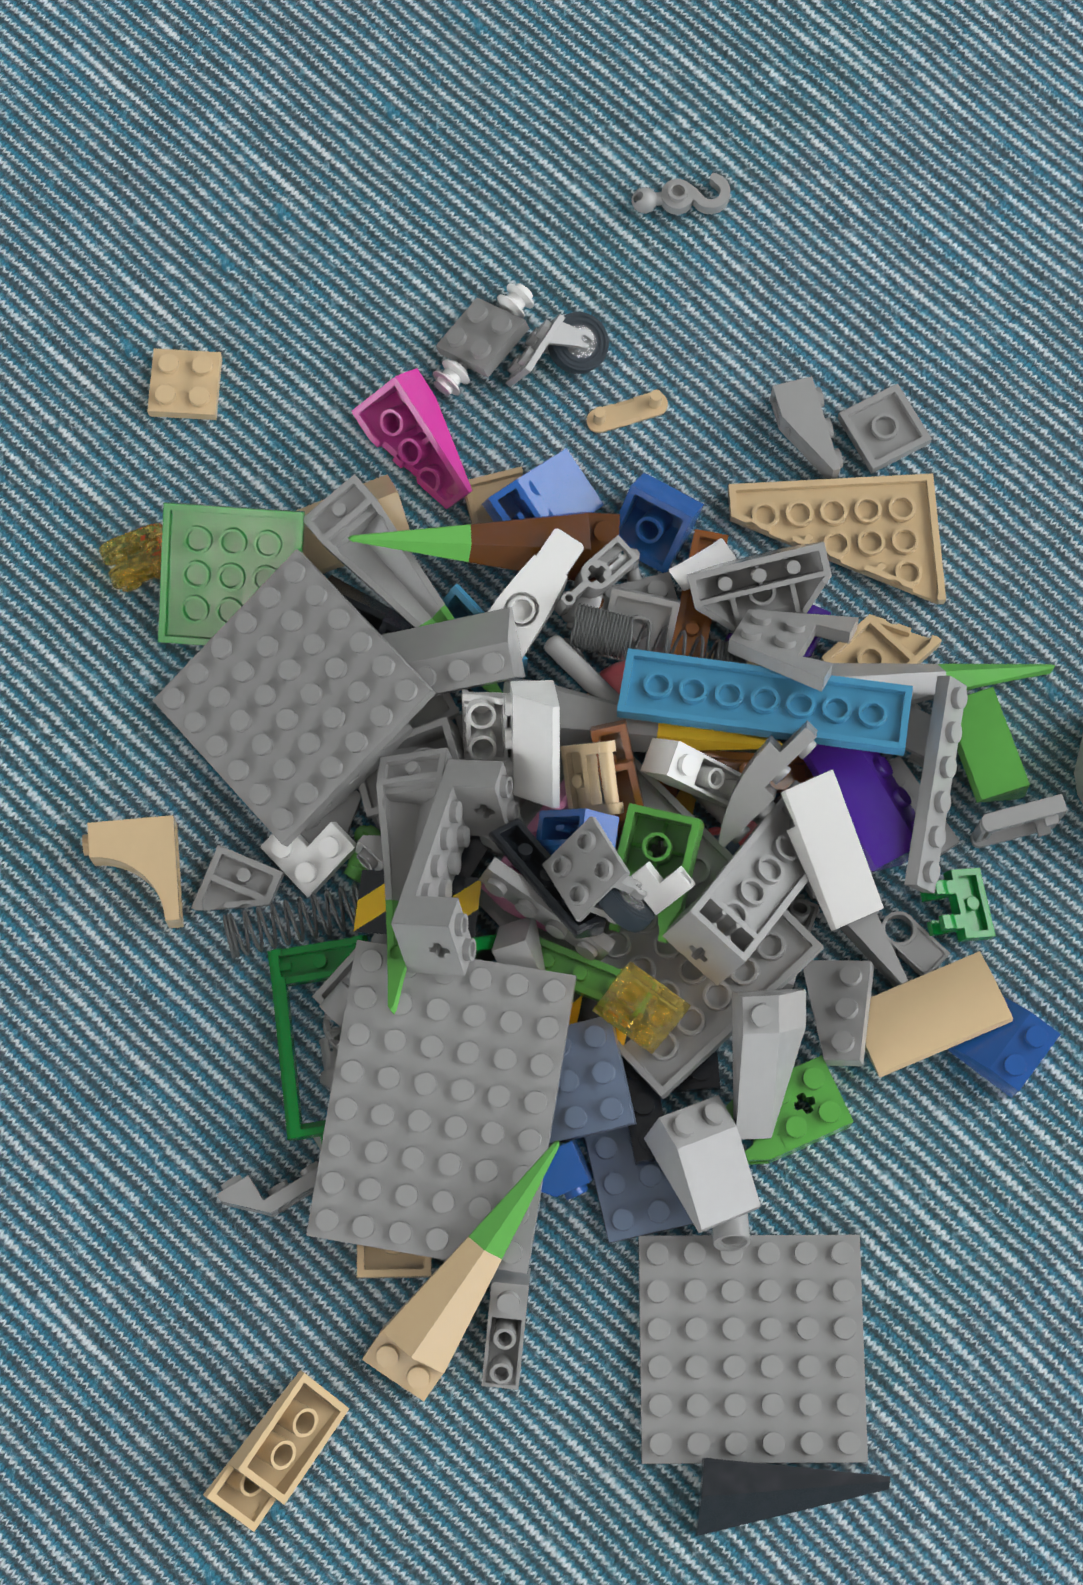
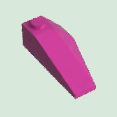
(411, 428)

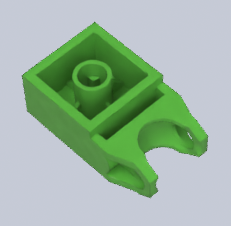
(679, 835)
(795, 1128)

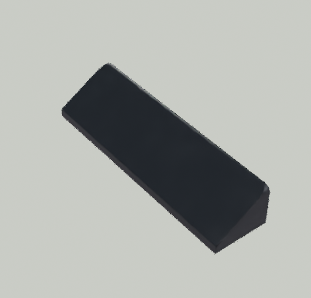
(527, 857)

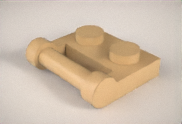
(583, 780)

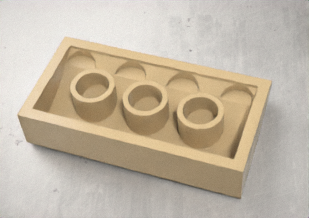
(933, 1014)

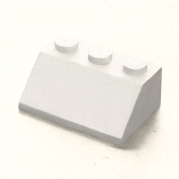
(534, 741)

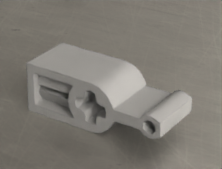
(599, 568)

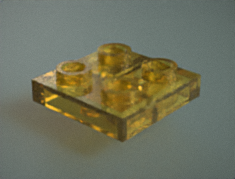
(641, 1007)

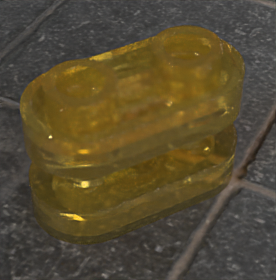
(135, 557)

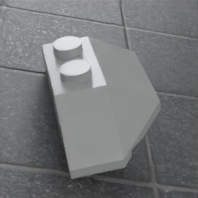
(768, 581)

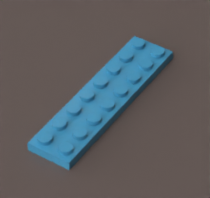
(763, 702)

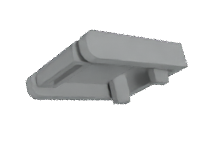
(1019, 821)

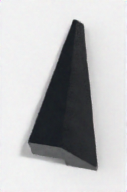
(751, 1492)

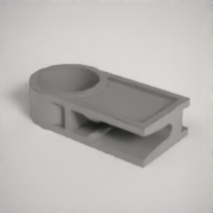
(921, 950)

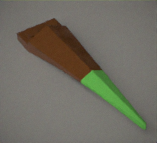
(503, 543)

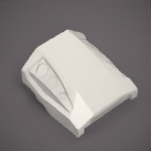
(484, 726)

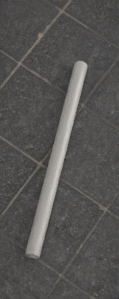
(598, 687)

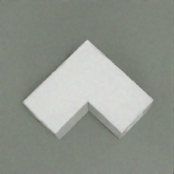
(662, 891)

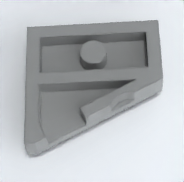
(236, 883)

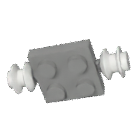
(482, 338)

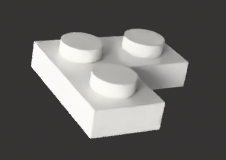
(313, 863)

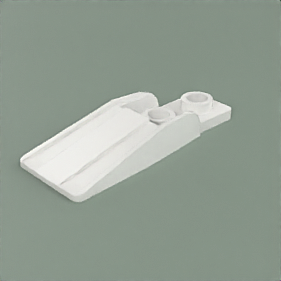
(539, 586)

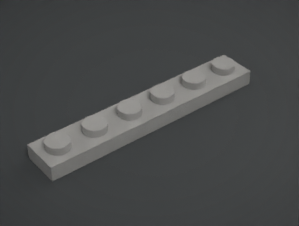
(935, 784)

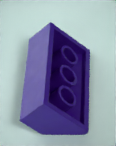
(874, 801)

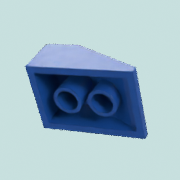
(1010, 1051)

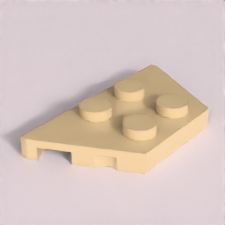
(883, 643)

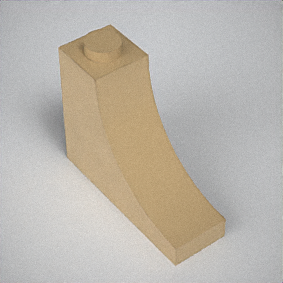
(145, 848)

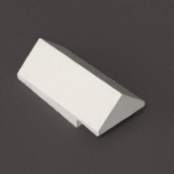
(831, 851)

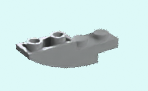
(753, 792)

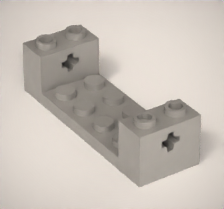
(742, 900)
(428, 921)

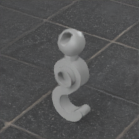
(679, 196)

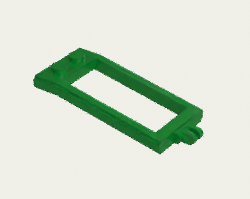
(292, 968)

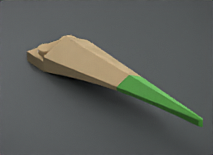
(428, 1328)

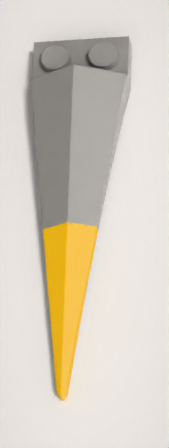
(582, 711)

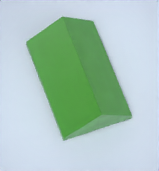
(990, 751)

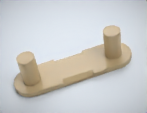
(627, 412)

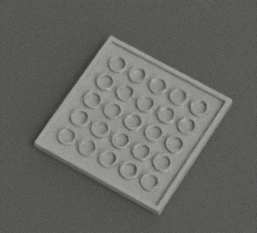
(293, 697)
(752, 1350)

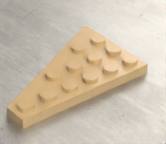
(867, 524)

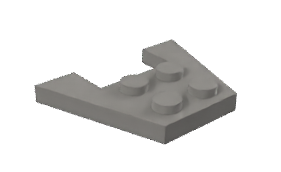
(782, 638)

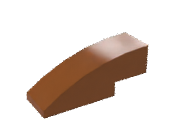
(625, 766)

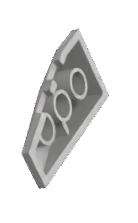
(764, 1047)

